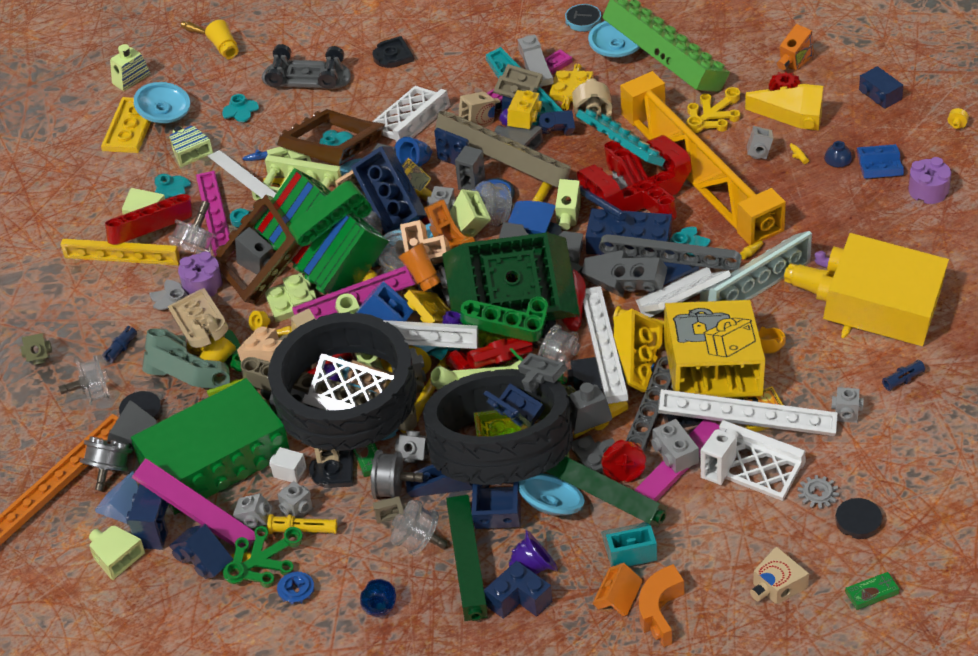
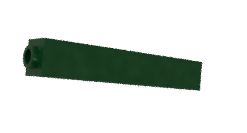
(610, 491)
(466, 558)

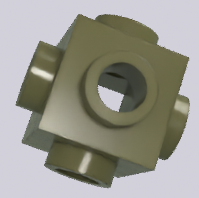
(30, 342)

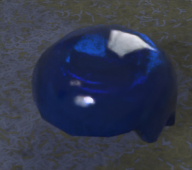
(378, 598)

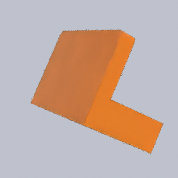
(618, 589)

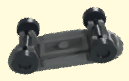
(307, 72)

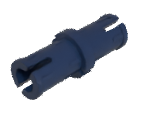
(119, 344)
(914, 369)

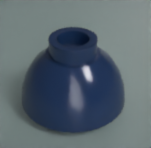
(838, 155)

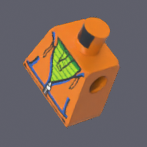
(796, 48)

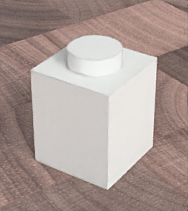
(288, 465)

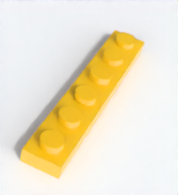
(121, 252)

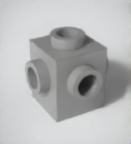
(442, 193)
(847, 404)
(418, 450)
(295, 500)
(253, 510)

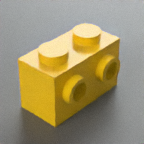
(523, 109)

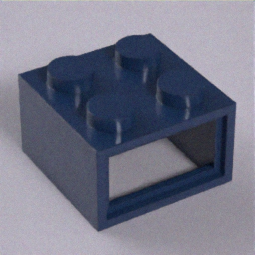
(496, 507)

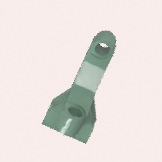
(168, 355)

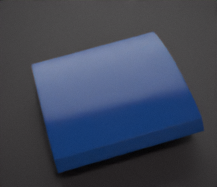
(880, 161)
(533, 215)

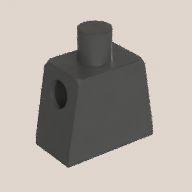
(528, 137)
(252, 251)
(588, 408)
(129, 423)

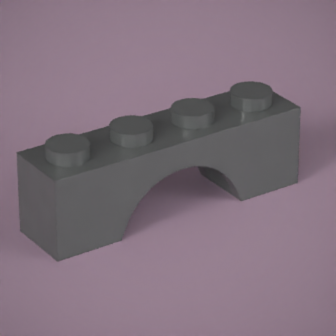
(573, 239)

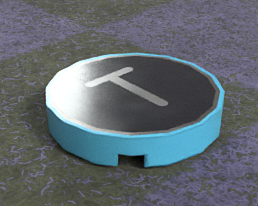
(583, 17)

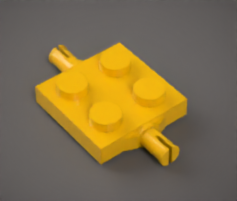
(566, 82)

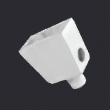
(719, 447)

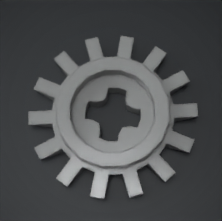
(821, 485)

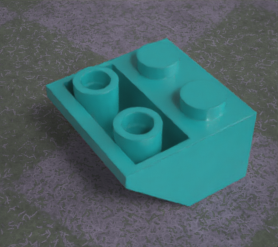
(630, 544)

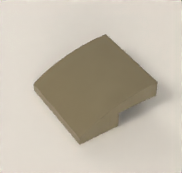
(516, 79)

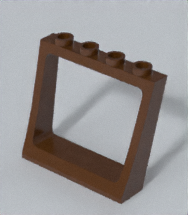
(367, 135)
(273, 267)

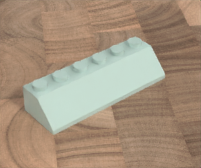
(761, 271)

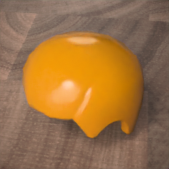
(771, 339)

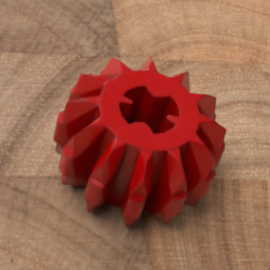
(783, 80)

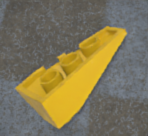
(793, 106)
(637, 344)

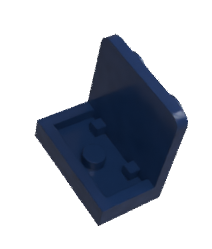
(516, 405)

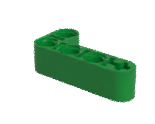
(328, 212)
(504, 316)

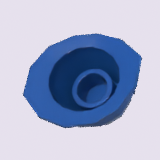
(413, 149)

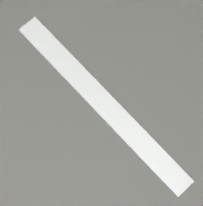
(241, 174)

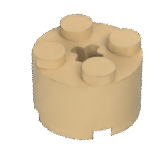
(592, 96)

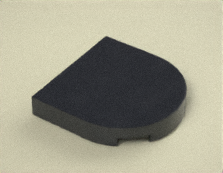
(392, 53)
(333, 473)

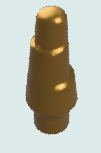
(189, 26)

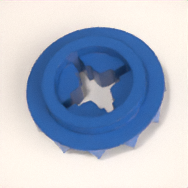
(302, 581)

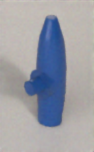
(258, 155)

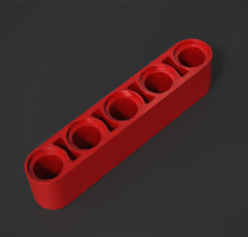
(148, 219)

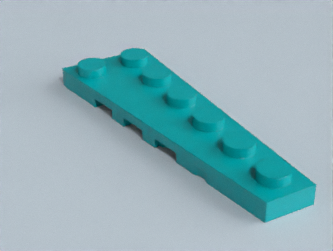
(498, 62)
(622, 135)

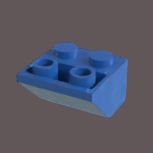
(386, 304)

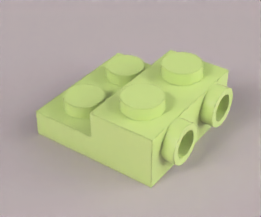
(289, 294)

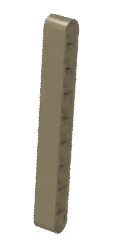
(505, 149)
(257, 373)

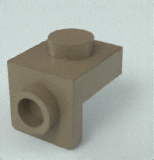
(387, 509)

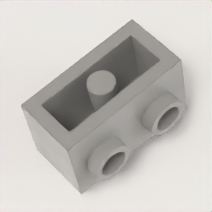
(675, 446)

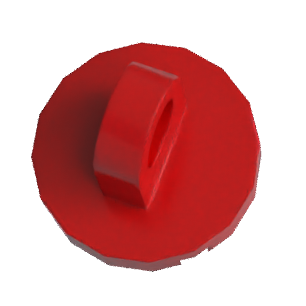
(623, 461)

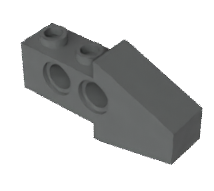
(620, 273)

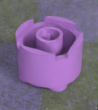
(929, 180)
(200, 272)

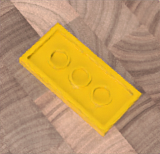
(126, 129)

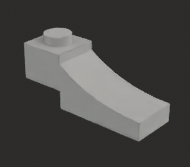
(534, 59)

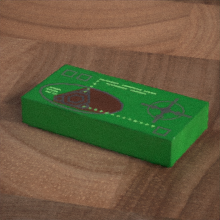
(365, 458)
(872, 590)

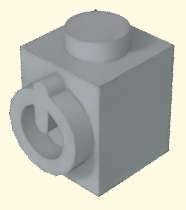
(759, 142)

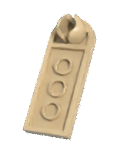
(198, 318)

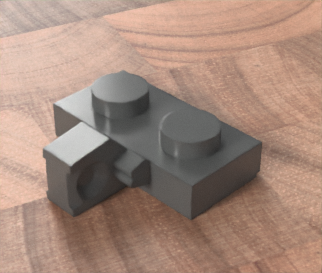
(539, 370)
(591, 453)

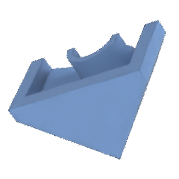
(119, 499)

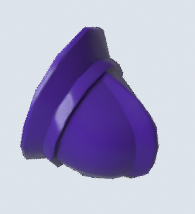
(532, 555)

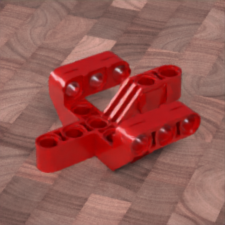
(643, 192)

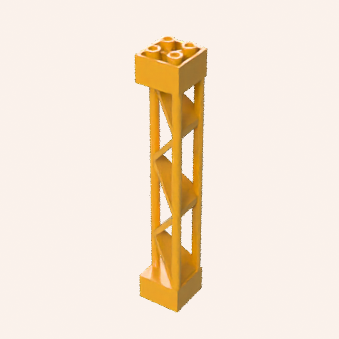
(752, 215)

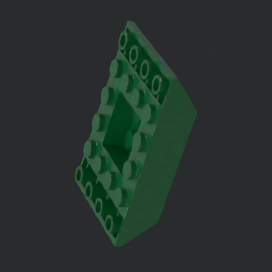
(538, 260)

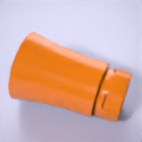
(420, 267)

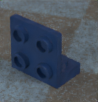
(449, 145)

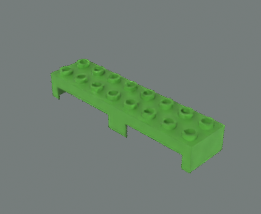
(651, 32)

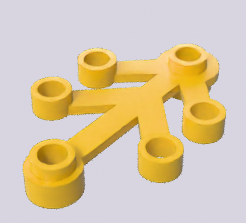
(697, 123)

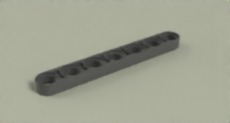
(678, 248)
(650, 405)

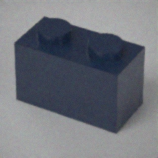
(881, 87)

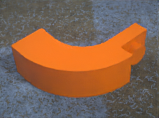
(444, 225)
(656, 592)

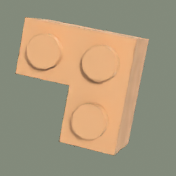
(415, 233)
(260, 344)

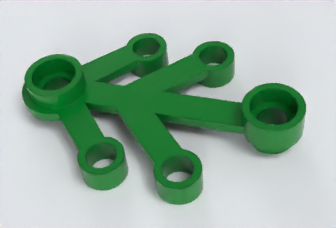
(261, 558)

